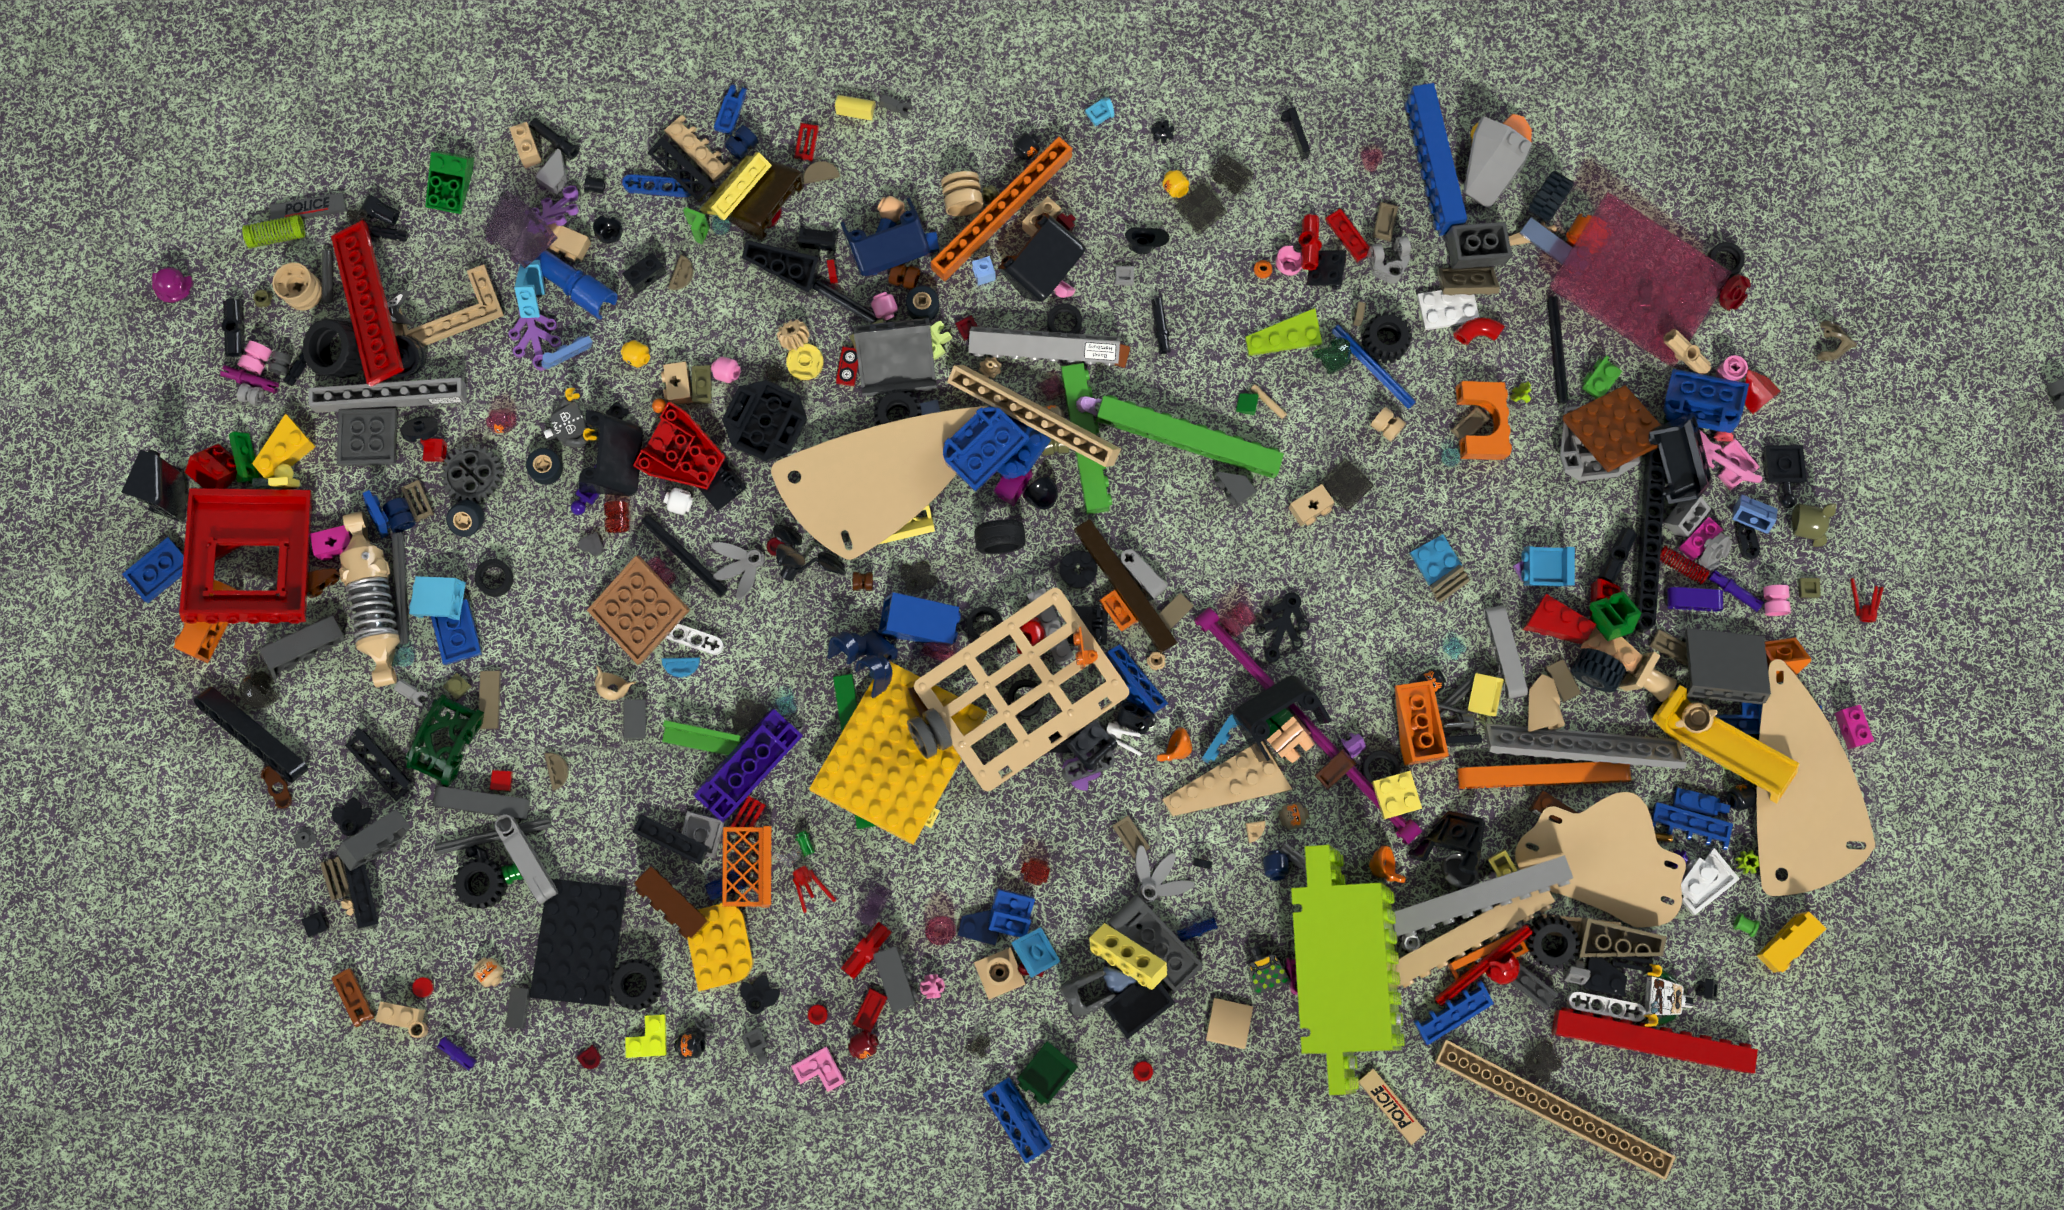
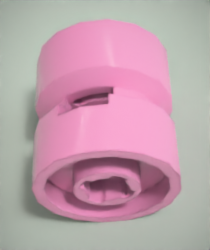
(254, 358)
(1732, 368)
(1776, 600)

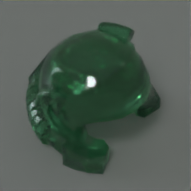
(1334, 357)

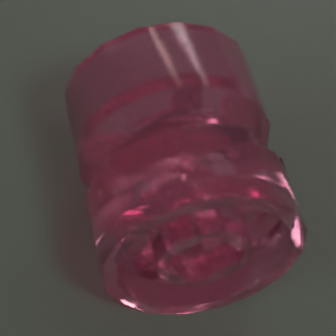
(658, 567)
(1243, 616)

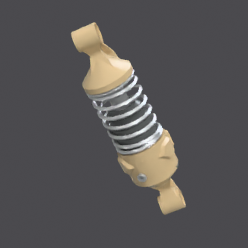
(366, 579)

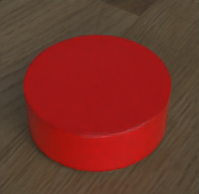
(423, 987)
(817, 1014)
(1143, 1071)

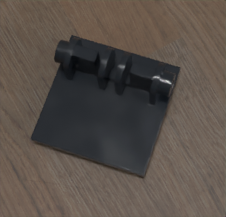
(1329, 269)
(723, 487)
(1095, 620)

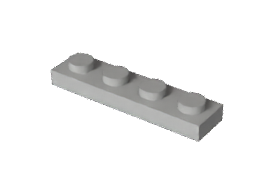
(1049, 620)

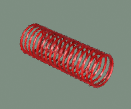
(1704, 575)

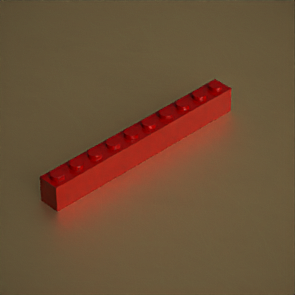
(1654, 1041)

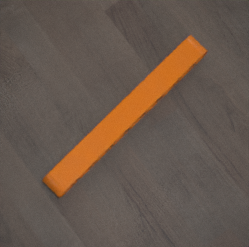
(1543, 774)

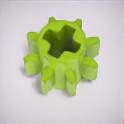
(1742, 862)

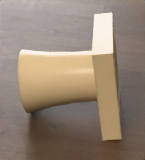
(1649, 678)
(996, 985)

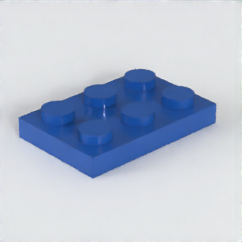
(156, 570)
(457, 638)

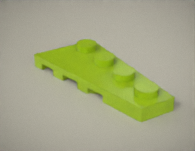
(1289, 334)

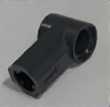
(379, 210)

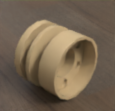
(962, 193)
(297, 286)

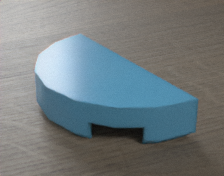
(680, 666)

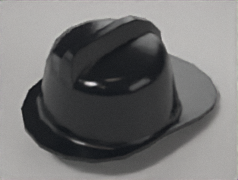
(1146, 239)

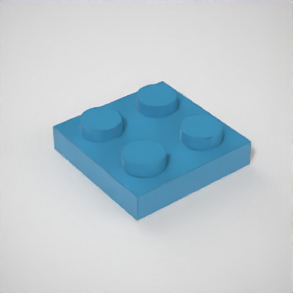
(1435, 559)
(1035, 952)

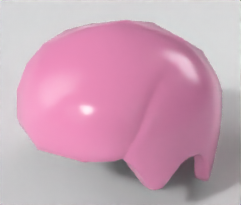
(1288, 261)

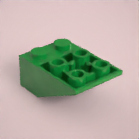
(448, 181)

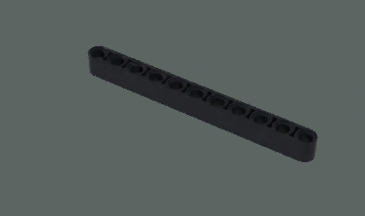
(1653, 540)

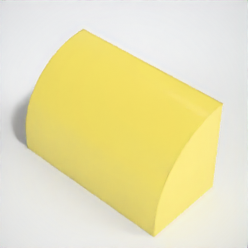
(854, 107)
(1485, 694)

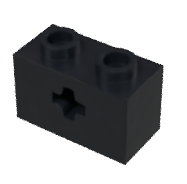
(644, 273)

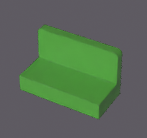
(699, 224)

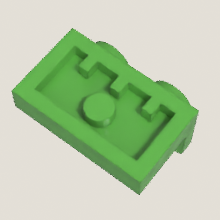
(1601, 379)

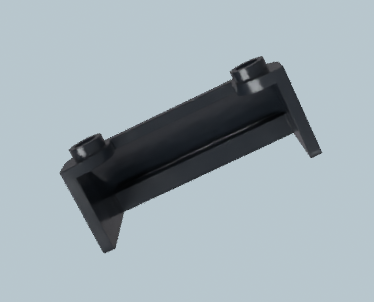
(617, 452)
(1682, 458)

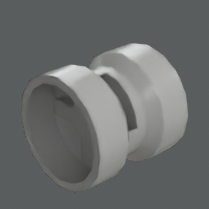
(249, 394)

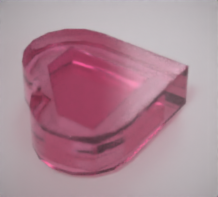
(1371, 159)

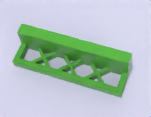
(700, 738)

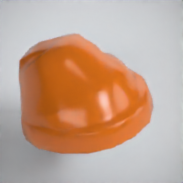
(1183, 748)
(1388, 871)

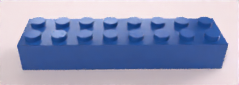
(1435, 158)

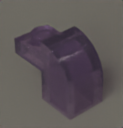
(874, 905)

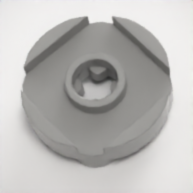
(1714, 550)

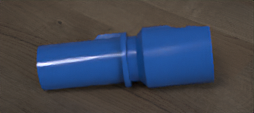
(584, 289)

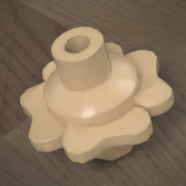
(990, 367)

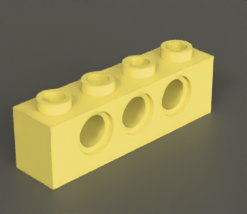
(1128, 956)

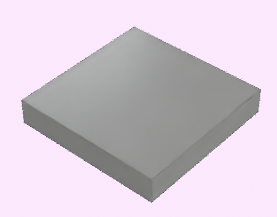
(704, 830)

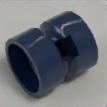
(741, 142)
(399, 515)

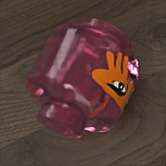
(501, 420)

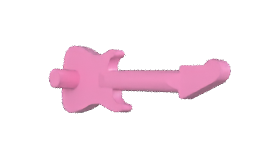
(1710, 449)

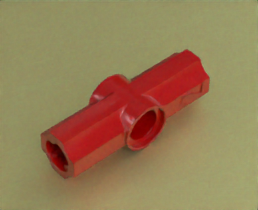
(1310, 242)
(865, 949)

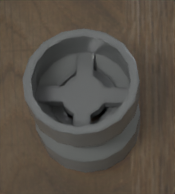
(279, 363)

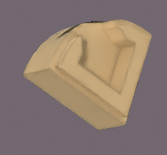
(1254, 830)

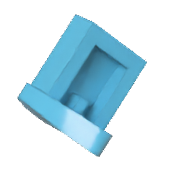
(1100, 111)

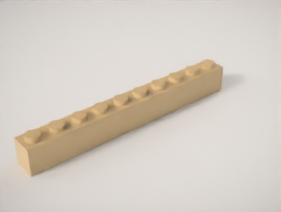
(1034, 415)
(1470, 935)

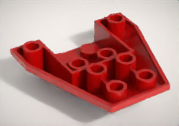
(680, 451)

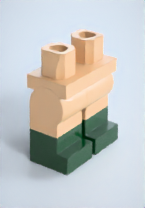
(1287, 733)

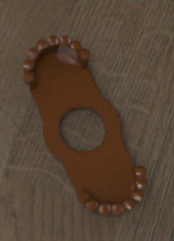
(282, 799)

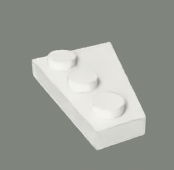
(1724, 880)

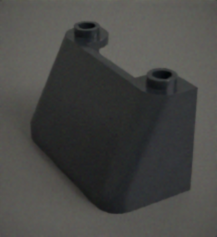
(1042, 260)
(158, 485)

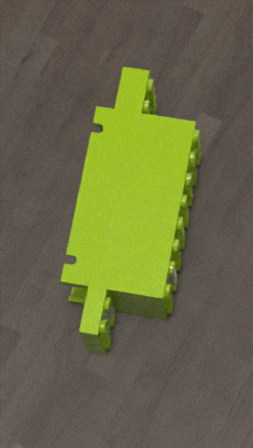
(1345, 967)

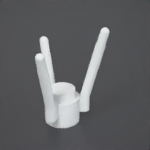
(1116, 731)

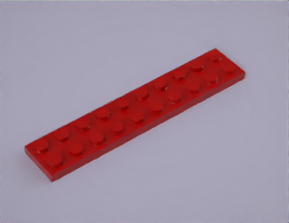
(367, 303)

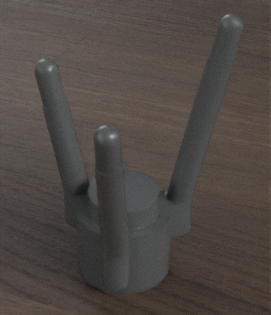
(1461, 722)

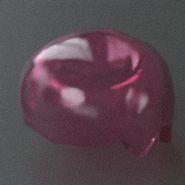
(940, 930)

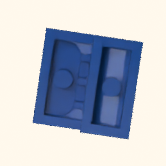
(1011, 913)

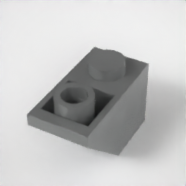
(1236, 487)

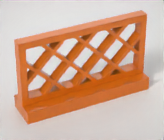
(763, 871)

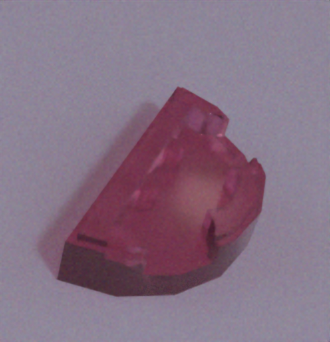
(936, 651)

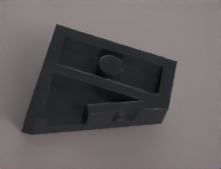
(1605, 977)

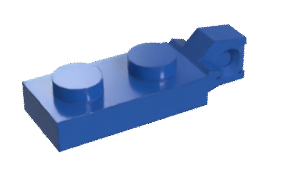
(1699, 803)

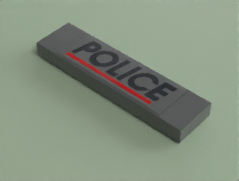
(309, 207)

